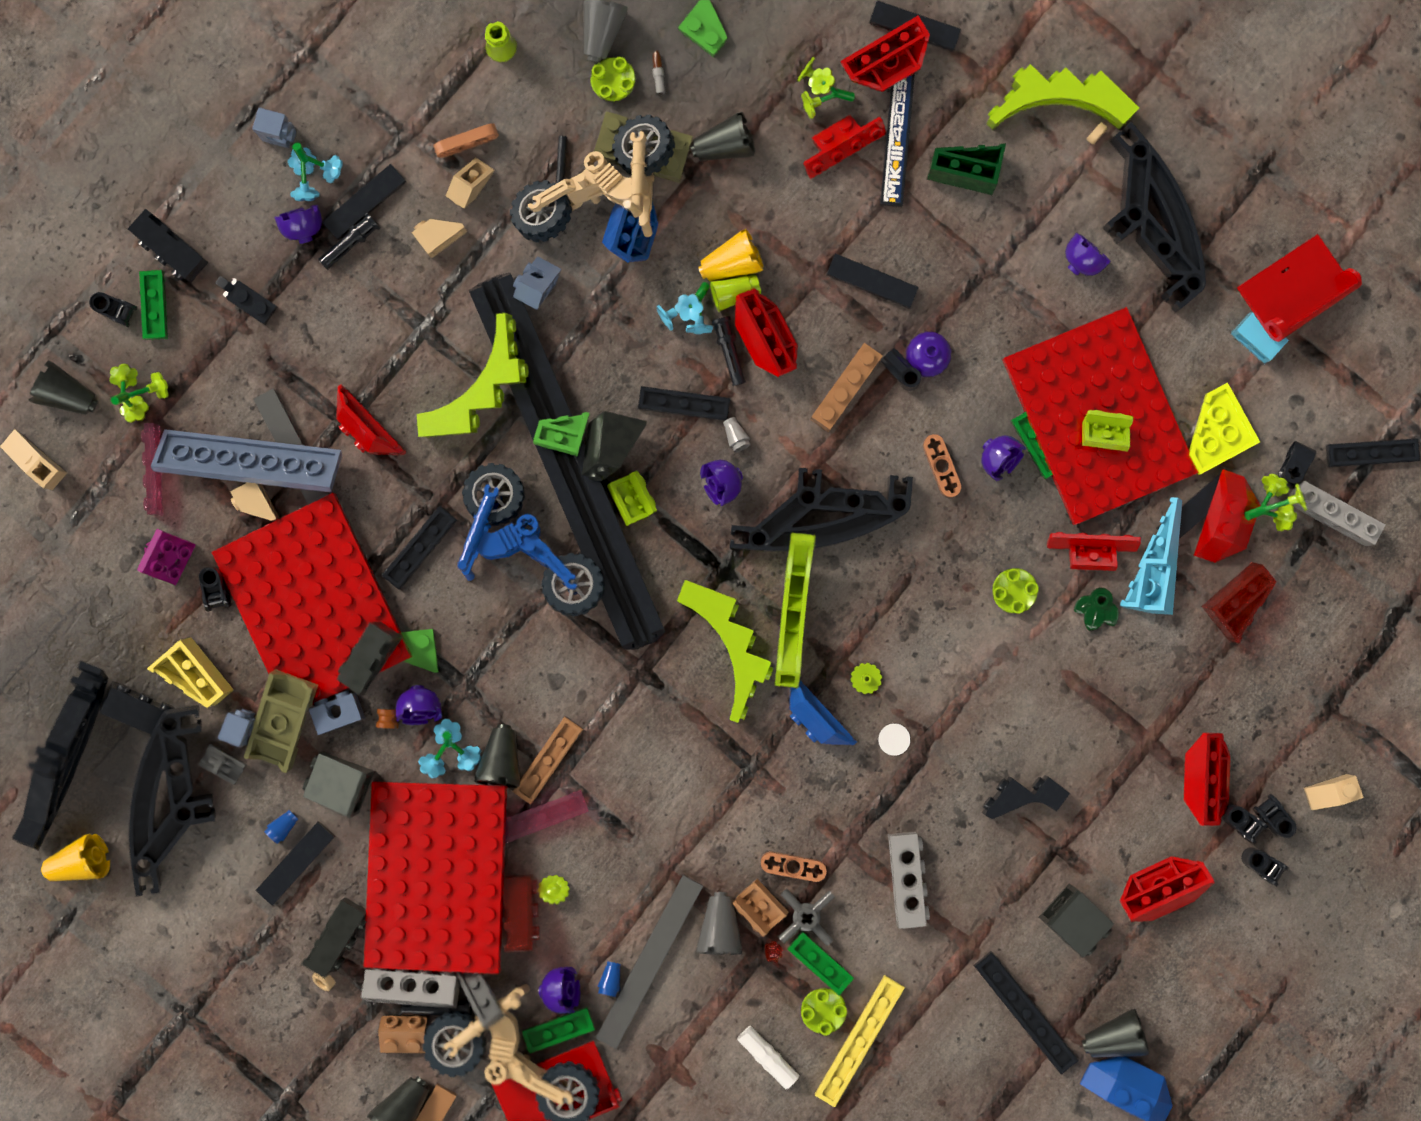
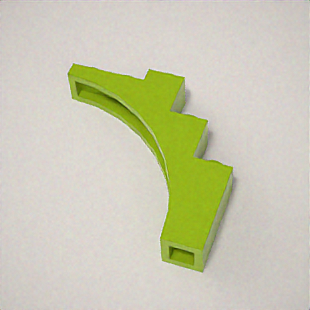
(1095, 94)
(485, 393)
(793, 610)
(747, 667)

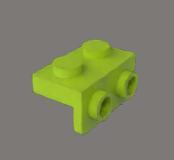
(1106, 430)
(632, 498)

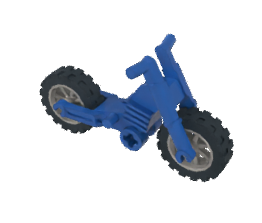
(517, 538)

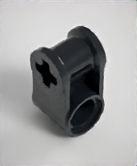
(116, 309)
(1298, 461)
(214, 590)
(1272, 814)
(1246, 824)
(1267, 866)

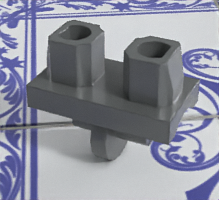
(222, 764)

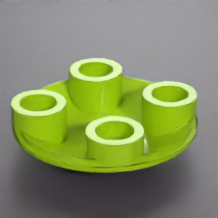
(613, 79)
(1015, 590)
(823, 1011)

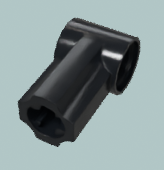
(899, 368)

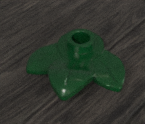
(1097, 613)

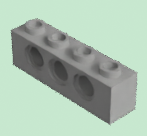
(1339, 515)
(898, 845)
(445, 997)

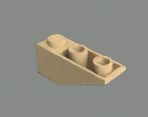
(33, 461)

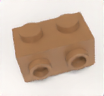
(759, 907)
(402, 1034)

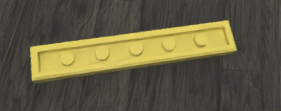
(859, 1041)

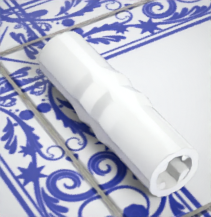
(768, 1057)

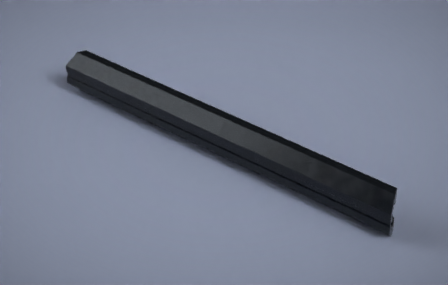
(581, 498)

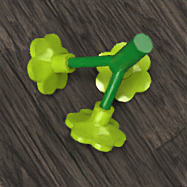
(821, 82)
(135, 407)
(1284, 515)

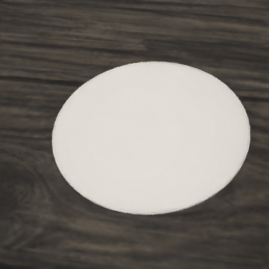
(894, 739)

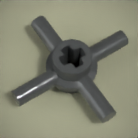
(806, 925)

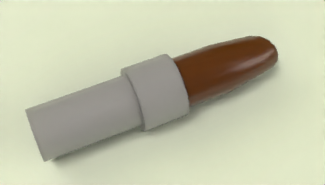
(658, 73)

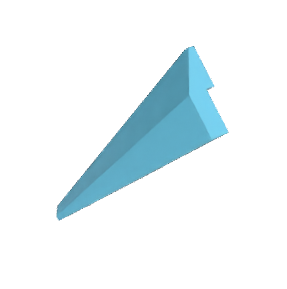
(1155, 582)

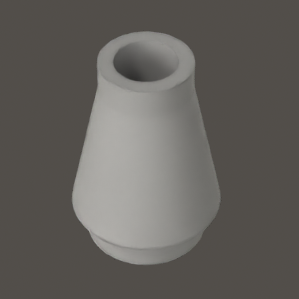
(736, 436)

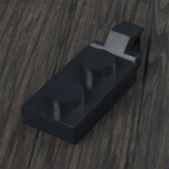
(247, 299)

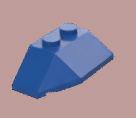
(626, 237)
(816, 718)
(1129, 1087)

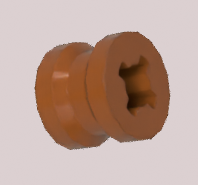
(387, 719)

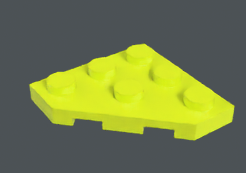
(1220, 430)

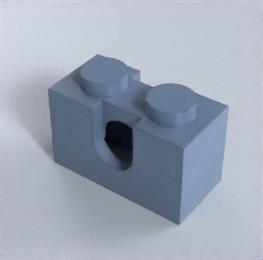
(274, 128)
(536, 282)
(350, 712)
(237, 727)

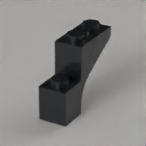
(1013, 795)

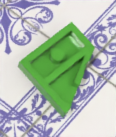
(704, 28)
(562, 434)
(422, 648)

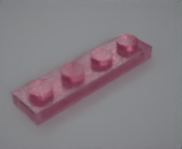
(152, 480)
(545, 815)

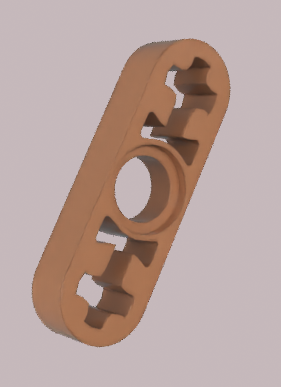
(466, 140)
(954, 478)
(775, 868)

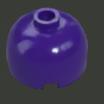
(300, 223)
(1085, 256)
(929, 353)
(1001, 455)
(722, 481)
(418, 705)
(560, 990)

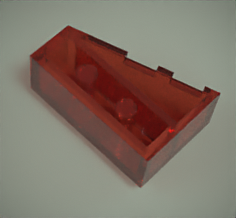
(1239, 600)
(521, 912)

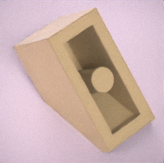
(469, 182)
(437, 235)
(253, 500)
(1333, 792)

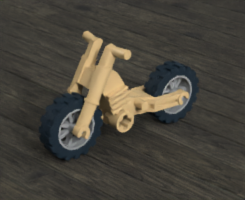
(604, 179)
(514, 1065)

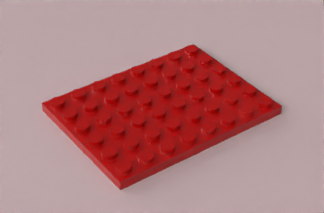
(1106, 371)
(306, 593)
(435, 877)

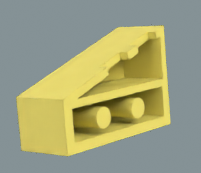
(192, 672)

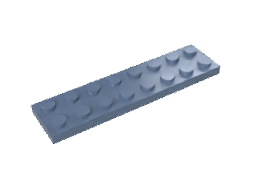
(247, 460)

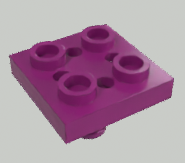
(161, 557)

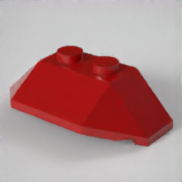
(889, 57)
(765, 333)
(363, 426)
(1225, 526)
(1207, 778)
(1164, 888)

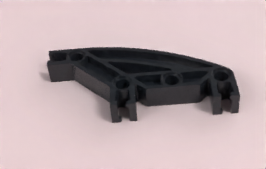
(1152, 176)
(868, 516)
(61, 755)
(151, 842)

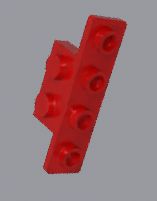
(840, 142)
(1093, 551)

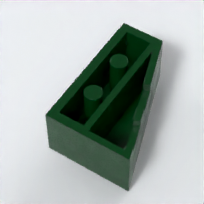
(967, 167)

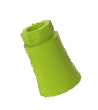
(499, 42)
(725, 291)

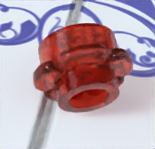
(773, 951)

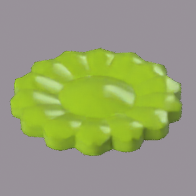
(866, 678)
(553, 889)

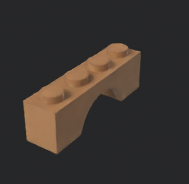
(846, 387)

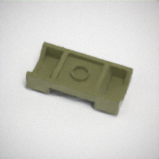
(672, 171)
(280, 719)

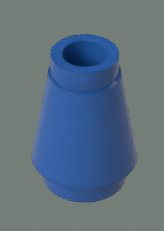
(281, 827)
(610, 979)

